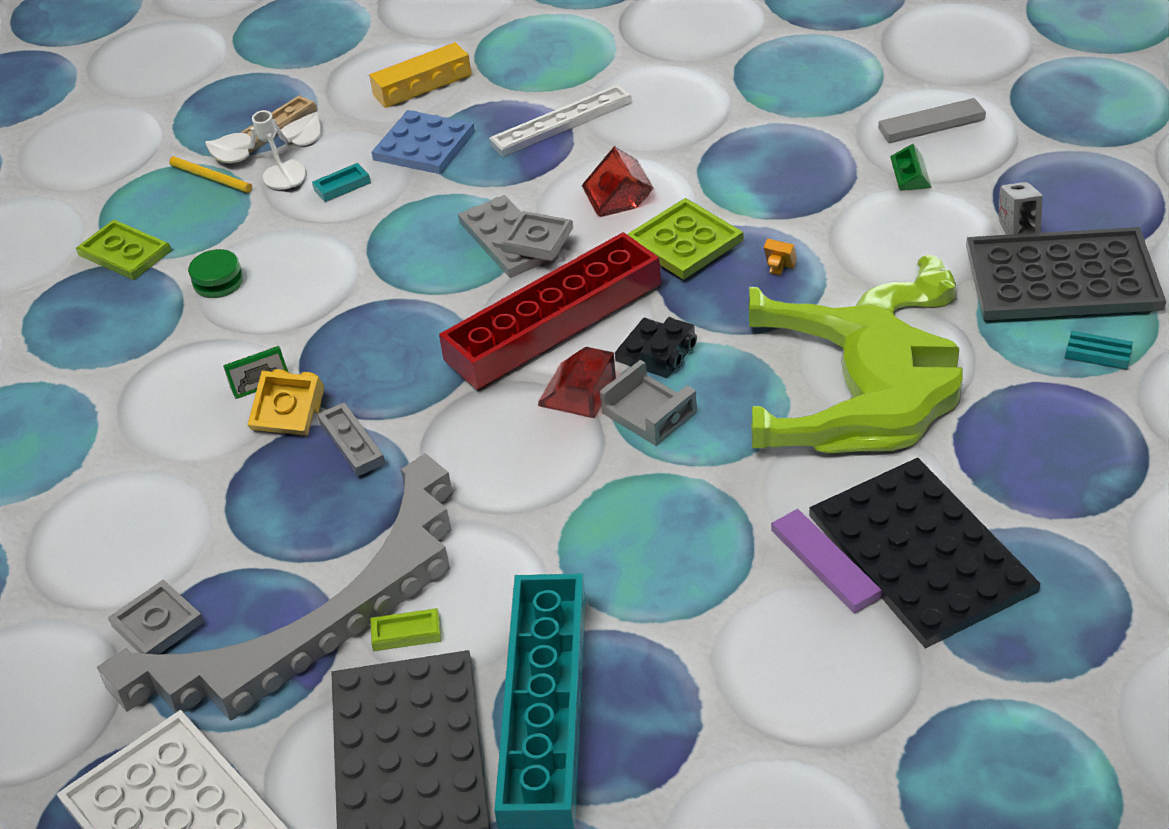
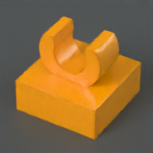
(779, 255)

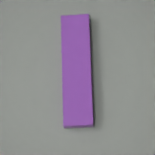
(826, 560)

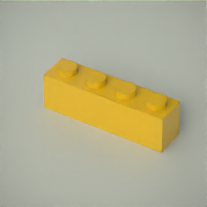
(420, 75)

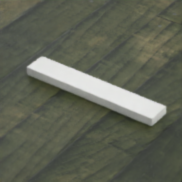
(560, 120)

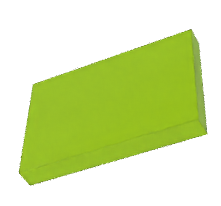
(123, 249)

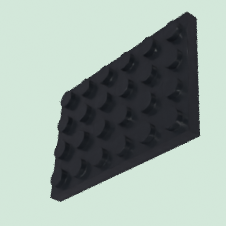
(924, 551)

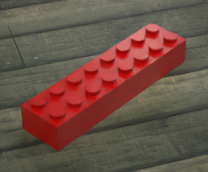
(549, 310)

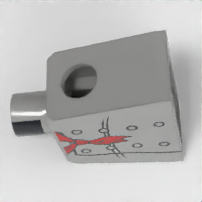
(1020, 204)

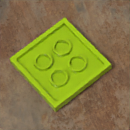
(687, 237)

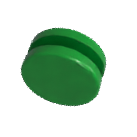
(215, 273)

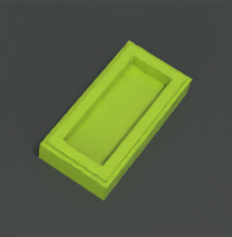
(405, 629)

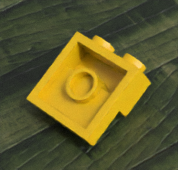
(286, 402)

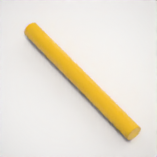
(210, 174)

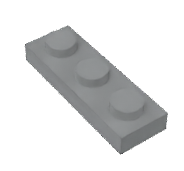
(351, 439)

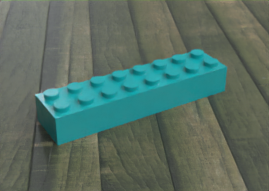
(542, 704)

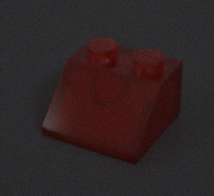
(617, 184)
(578, 382)

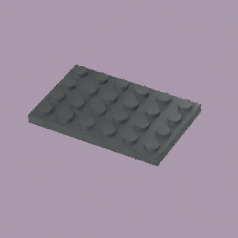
(1064, 273)
(408, 745)

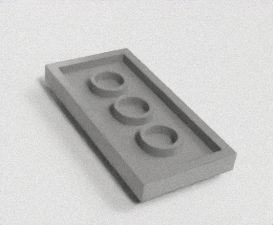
(489, 226)

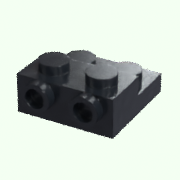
(658, 345)

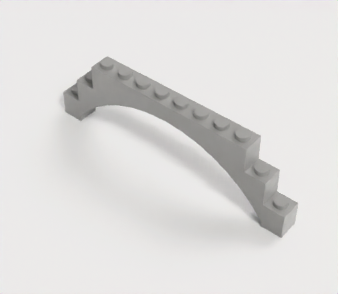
(249, 671)

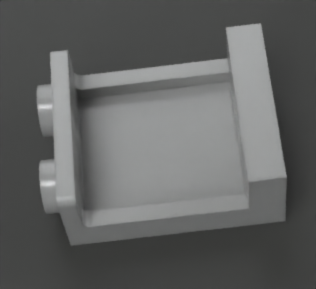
(646, 404)

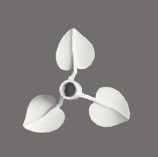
(284, 175)

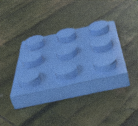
(423, 141)

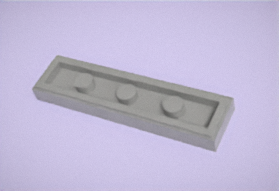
(931, 120)

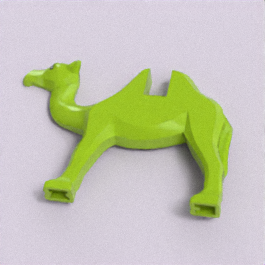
(892, 370)

